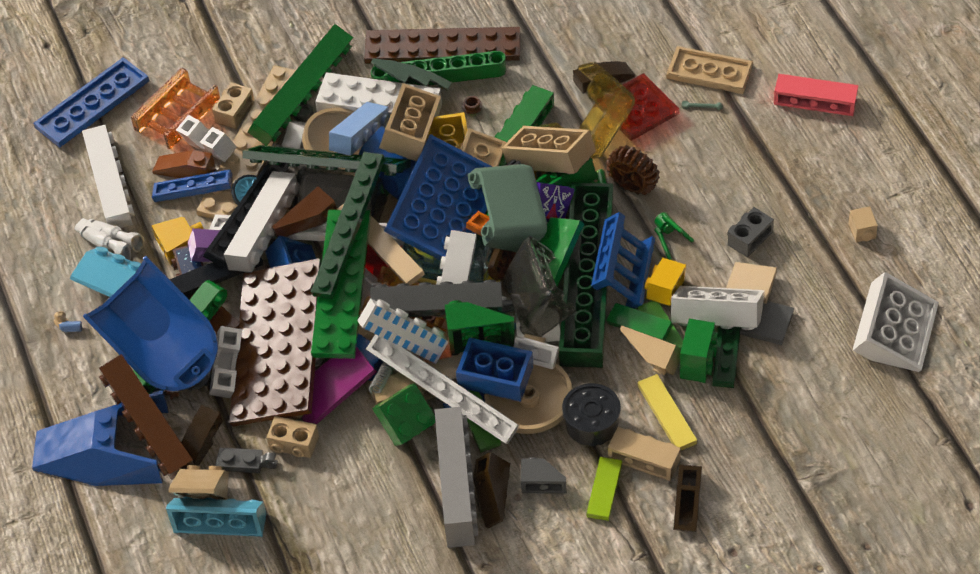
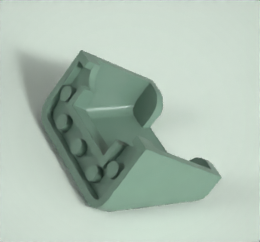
(511, 204)

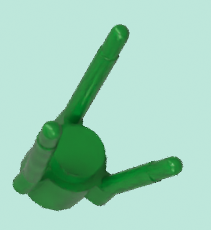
(666, 225)

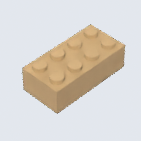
(410, 122)
(550, 148)

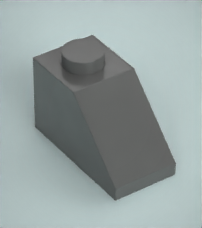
(541, 477)

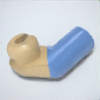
(66, 325)

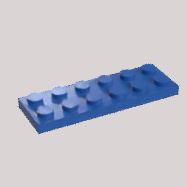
(91, 102)

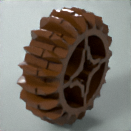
(632, 170)

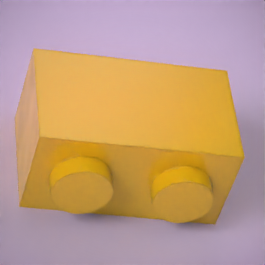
(665, 281)

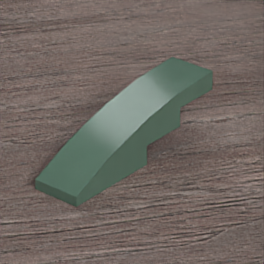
(405, 71)

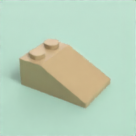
(201, 483)

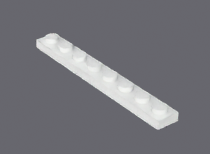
(443, 388)

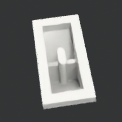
(293, 135)

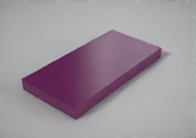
(336, 382)

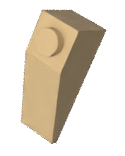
(656, 352)

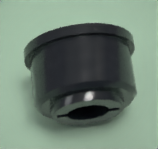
(591, 414)

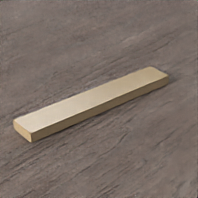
(392, 253)

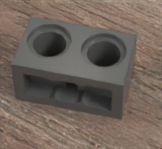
(750, 231)

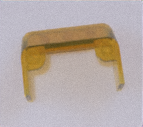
(610, 109)

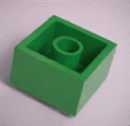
(698, 350)
(404, 414)

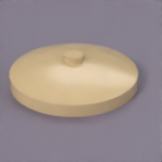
(318, 126)
(541, 401)

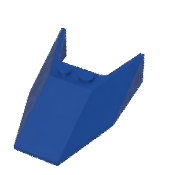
(87, 453)

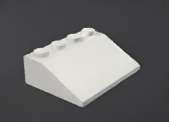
(895, 324)

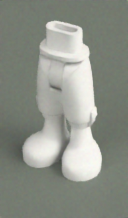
(105, 236)

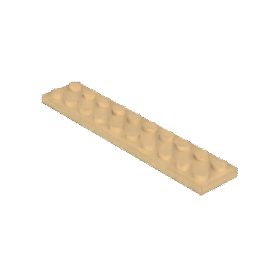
(221, 201)

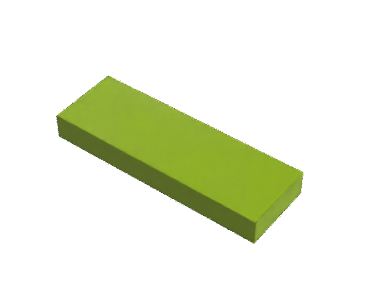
(604, 488)

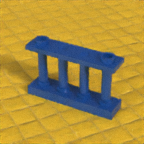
(607, 261)

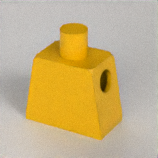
(173, 235)

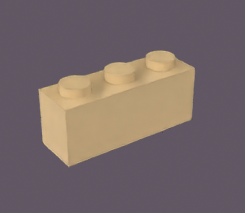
(644, 453)

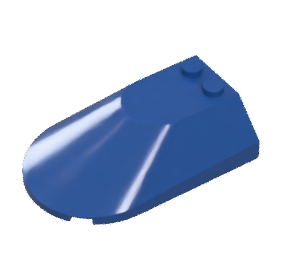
(157, 330)

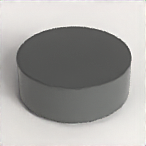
(305, 113)

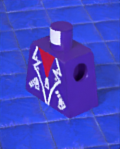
(555, 199)

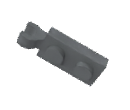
(245, 460)

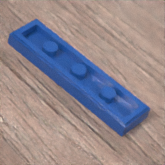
(192, 185)

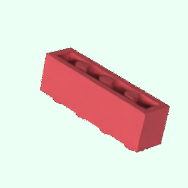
(815, 94)

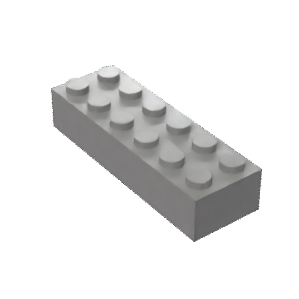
(456, 477)

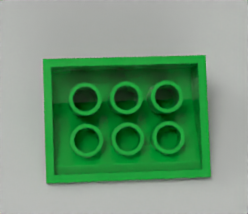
(476, 322)

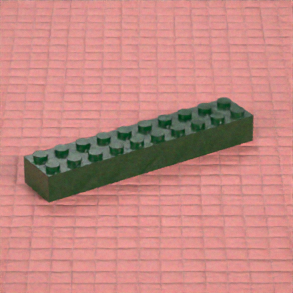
(584, 331)

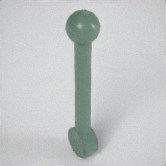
(685, 105)

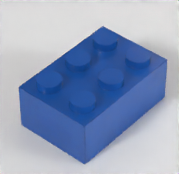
(495, 369)

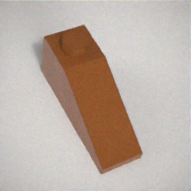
(185, 164)

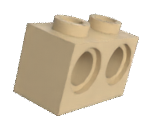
(233, 105)
(293, 433)

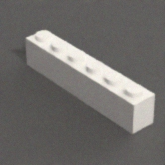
(107, 176)
(257, 228)

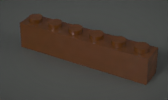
(145, 415)

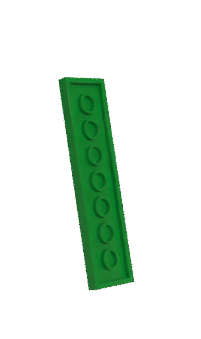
(336, 318)

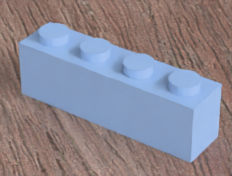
(358, 128)

